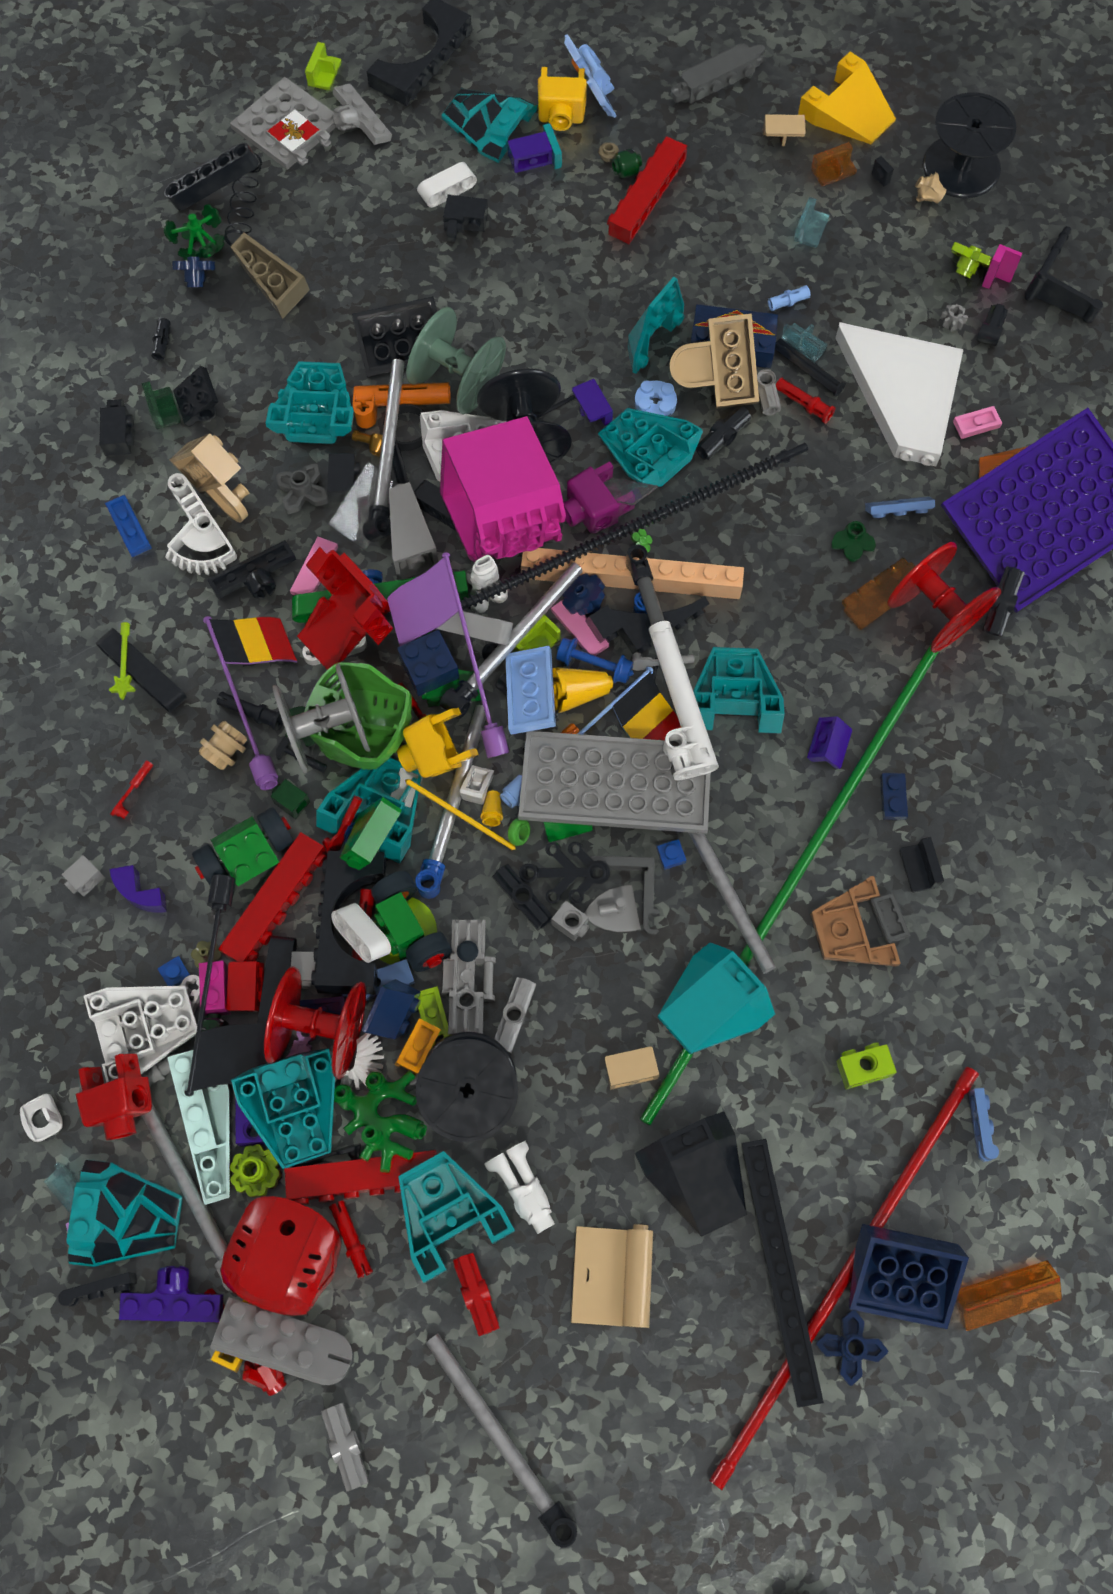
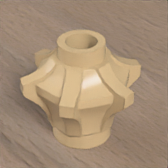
(930, 189)

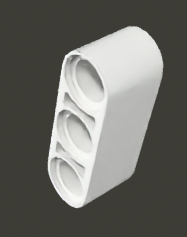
(450, 181)
(361, 932)

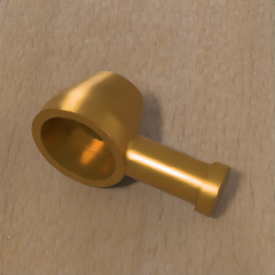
(374, 440)

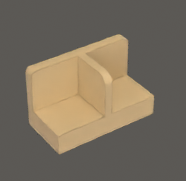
(784, 126)
(631, 1067)

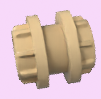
(222, 745)

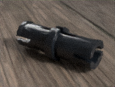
(160, 339)

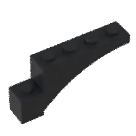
(635, 626)

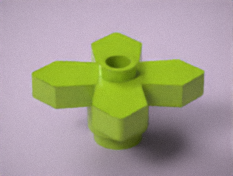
(969, 259)

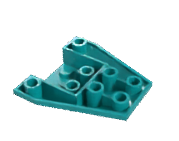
(663, 311)
(650, 444)
(715, 1000)
(290, 1105)

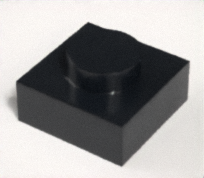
(882, 171)

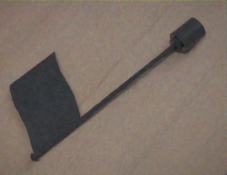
(230, 1049)

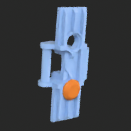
(596, 76)

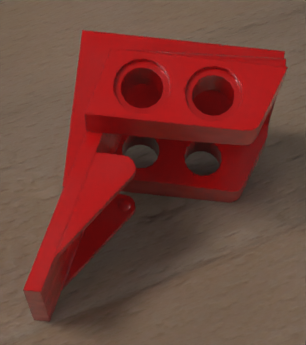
(349, 613)

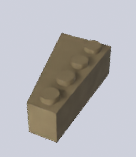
(273, 276)

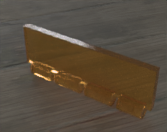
(875, 597)

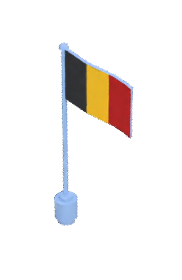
(640, 712)

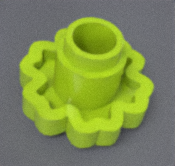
(265, 1176)

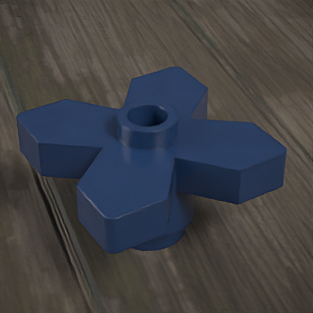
(850, 1363)

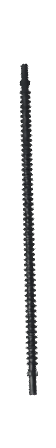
(713, 489)

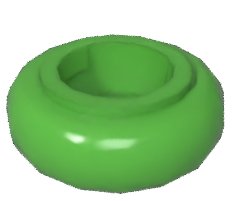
(518, 832)

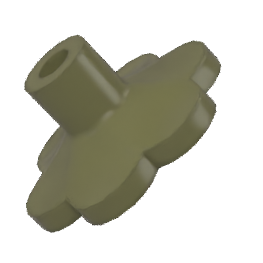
(199, 957)

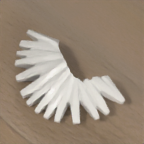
(363, 1063)

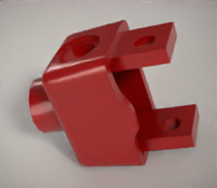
(114, 1102)

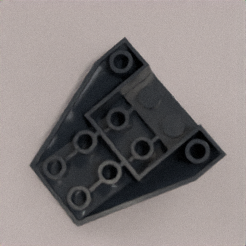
(698, 1173)

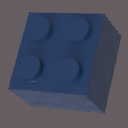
(428, 663)

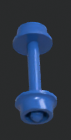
(568, 651)

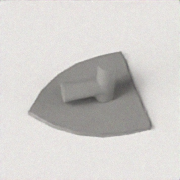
(615, 910)

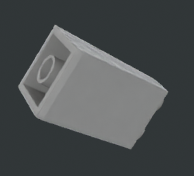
(410, 538)

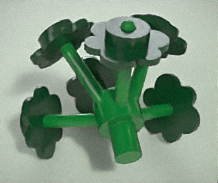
(195, 232)

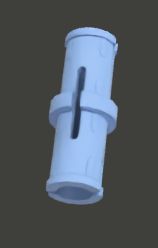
(788, 298)

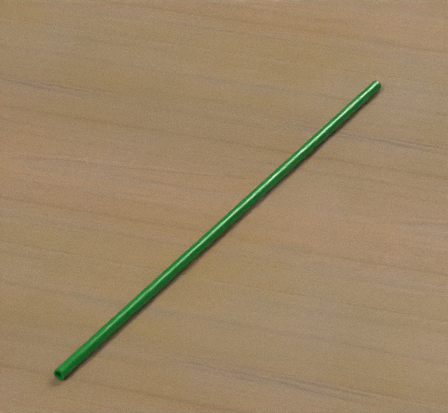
(805, 859)

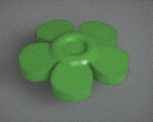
(641, 539)

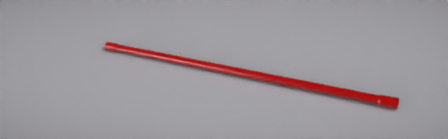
(727, 1465)

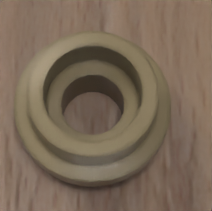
(607, 151)

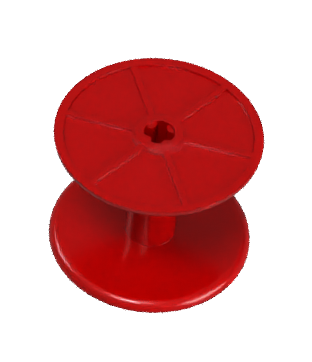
(926, 579)
(288, 1015)

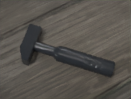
(283, 748)

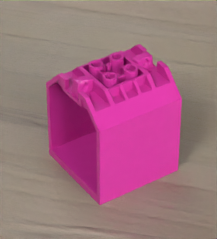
(501, 490)

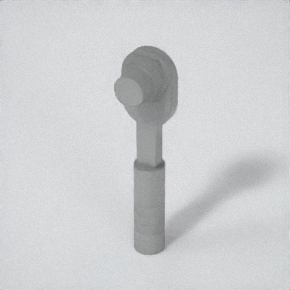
(641, 663)

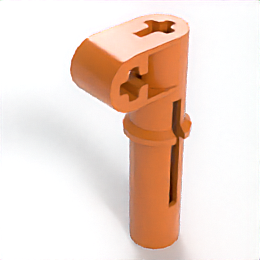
(376, 396)

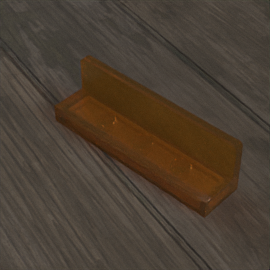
(1009, 1295)

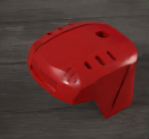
(276, 1260)

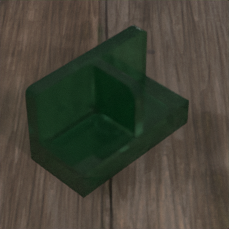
(161, 406)

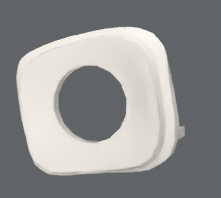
(50, 1112)

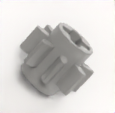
(954, 317)

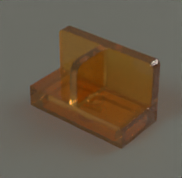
(833, 164)

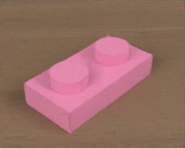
(977, 422)

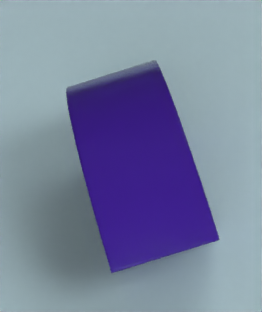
(128, 884)

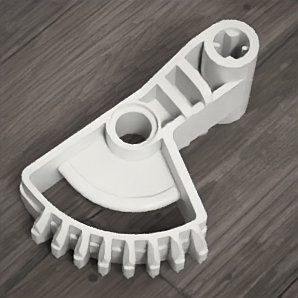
(192, 534)

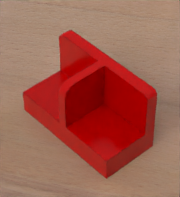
(244, 985)

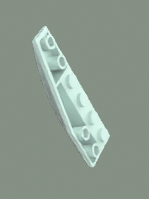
(206, 1128)

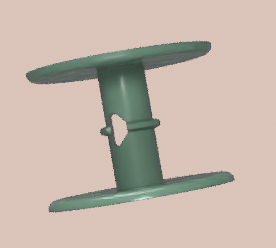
(435, 349)

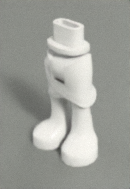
(482, 575)
(529, 1199)

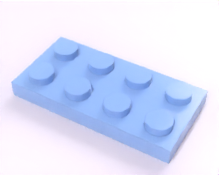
(530, 690)

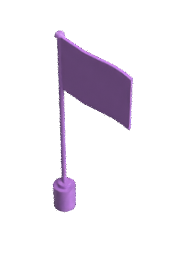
(428, 604)

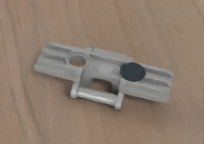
(459, 976)

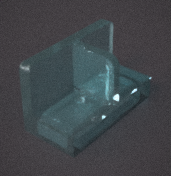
(804, 341)

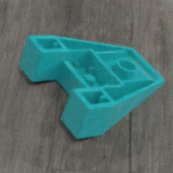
(739, 684)
(371, 786)
(439, 1205)

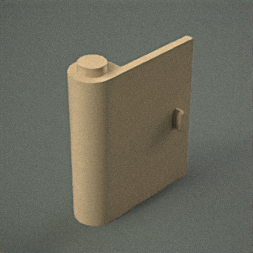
(617, 1279)

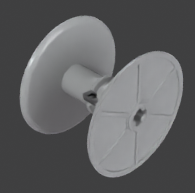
(319, 719)

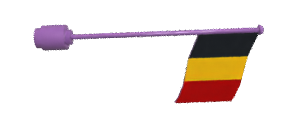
(249, 643)

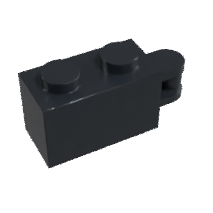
(116, 429)

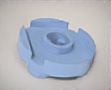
(659, 390)

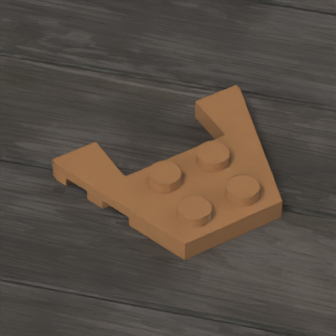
(842, 930)

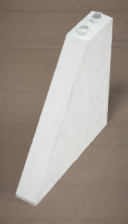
(906, 387)

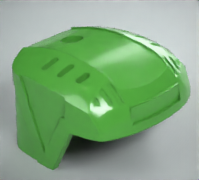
(380, 724)

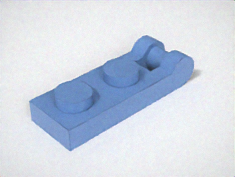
(982, 1125)

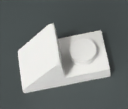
(476, 784)

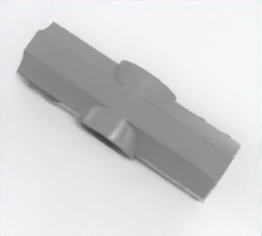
(518, 1000)
(345, 1447)

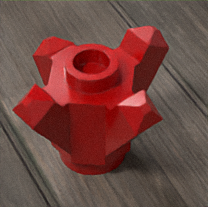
(267, 1379)

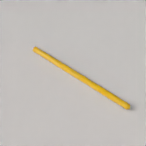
(460, 814)

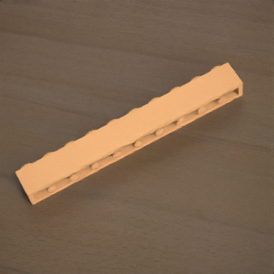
(667, 574)

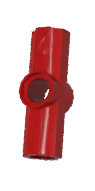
(476, 1294)

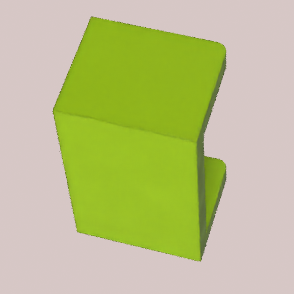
(542, 634)

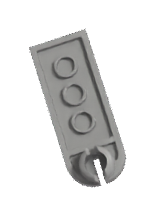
(282, 1343)

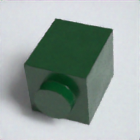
(290, 798)

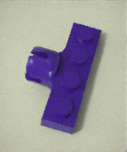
(171, 1301)

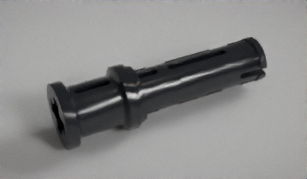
(259, 713)

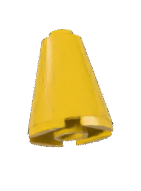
(578, 687)

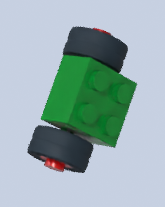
(244, 848)
(401, 926)

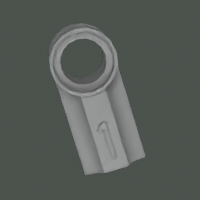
(768, 393)

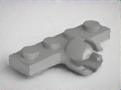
(358, 114)

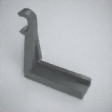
(637, 864)

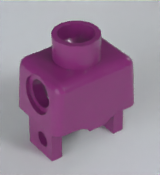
(591, 501)

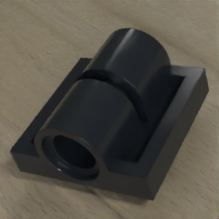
(196, 397)

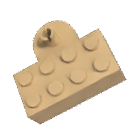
(722, 362)
(208, 469)

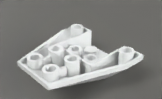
(445, 424)
(140, 1023)

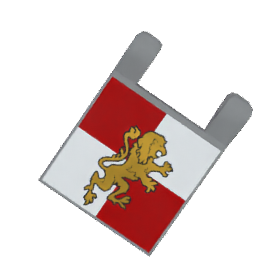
(295, 133)

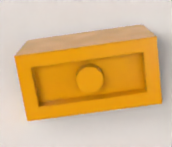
(417, 1046)

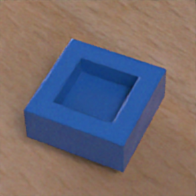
(671, 854)
(174, 972)

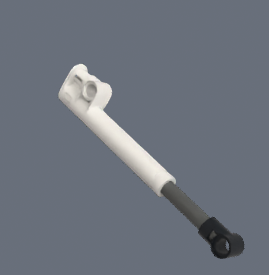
(695, 752)

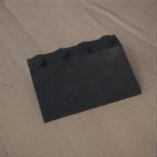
(390, 332)

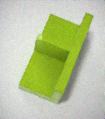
(322, 68)

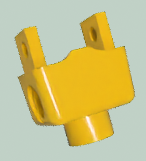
(561, 99)
(431, 747)

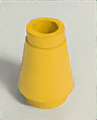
(492, 809)

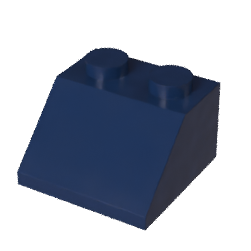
(392, 1010)

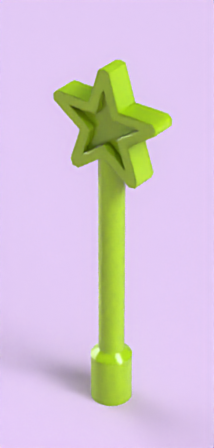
(122, 684)

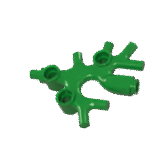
(377, 1128)

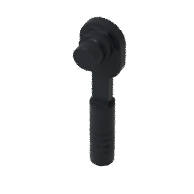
(352, 1151)

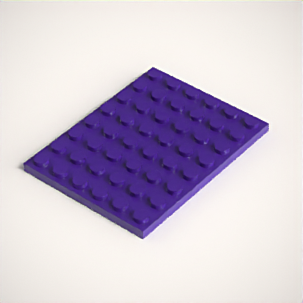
(1042, 508)

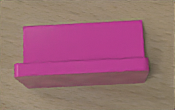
(1002, 265)

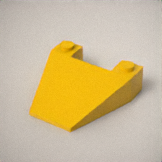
(854, 108)

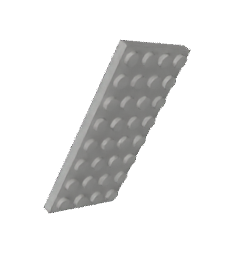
(609, 784)

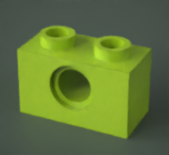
(854, 1075)

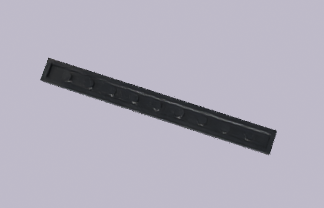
(782, 1274)

